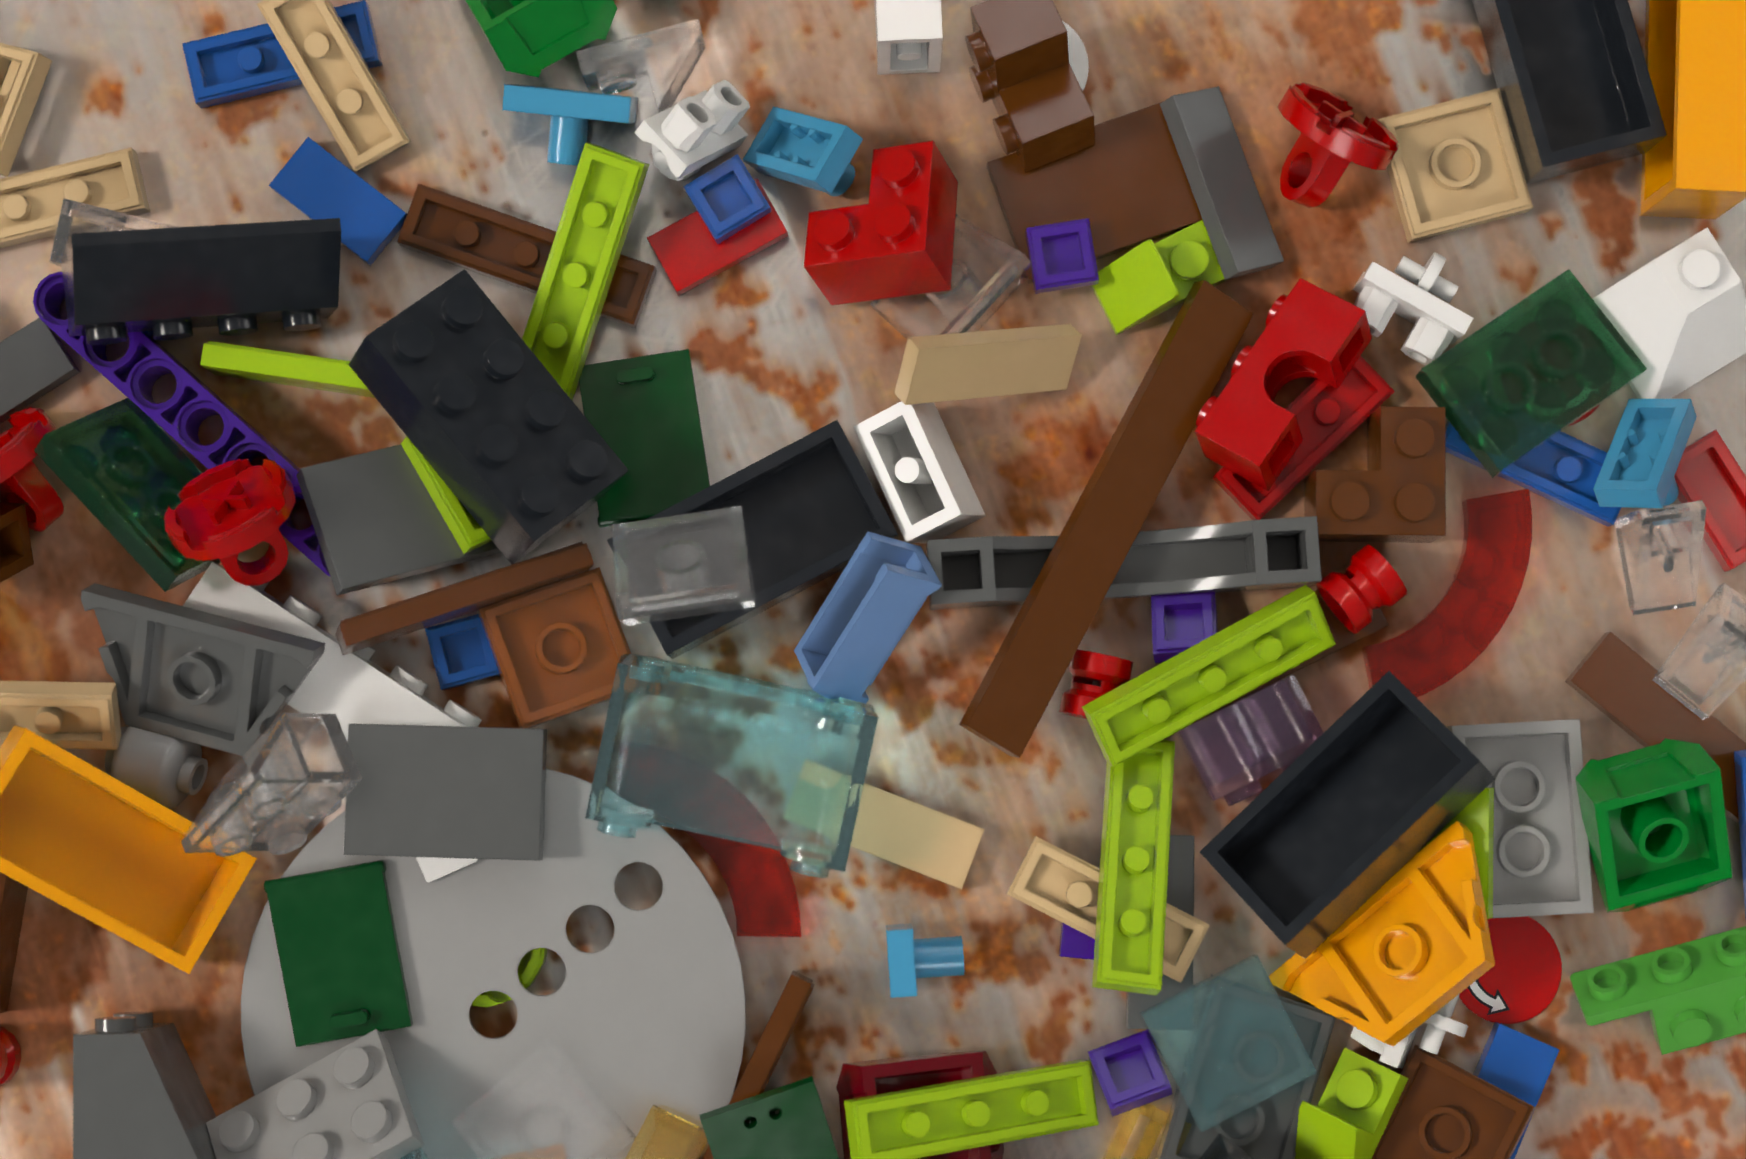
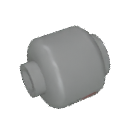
(157, 765)

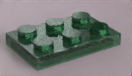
(1530, 373)
(127, 479)

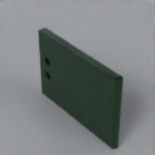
(650, 429)
(339, 953)
(792, 1133)

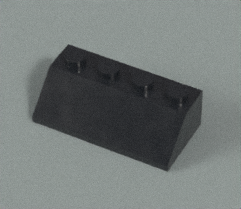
(201, 279)

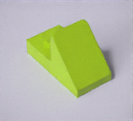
(1156, 276)
(1350, 1110)

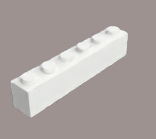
(337, 683)

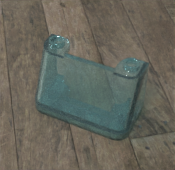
(732, 761)

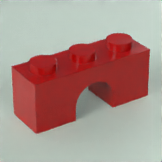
(1303, 337)

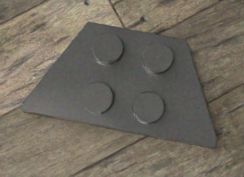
(197, 670)

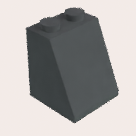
(137, 1093)

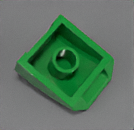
(540, 32)
(1654, 824)

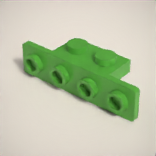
(1688, 988)

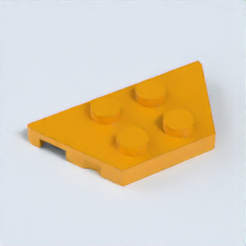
(1404, 947)

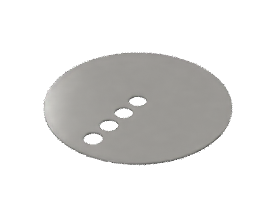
(643, 1018)

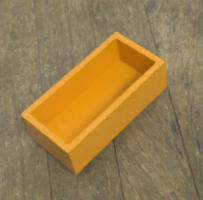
(1700, 86)
(109, 852)

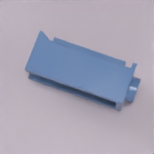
(865, 616)

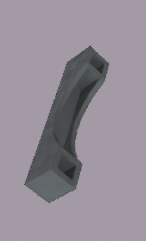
(1159, 562)

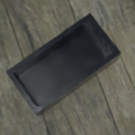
(1570, 82)
(487, 416)
(801, 523)
(1347, 815)

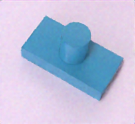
(569, 115)
(805, 151)
(1645, 454)
(920, 958)

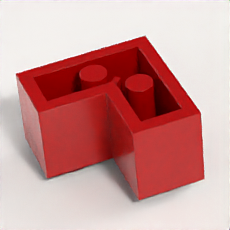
(896, 241)

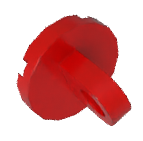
(1327, 143)
(20, 477)
(232, 512)

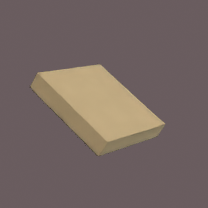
(1456, 166)

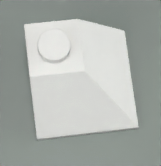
(1679, 316)

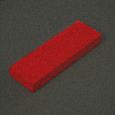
(1325, 420)

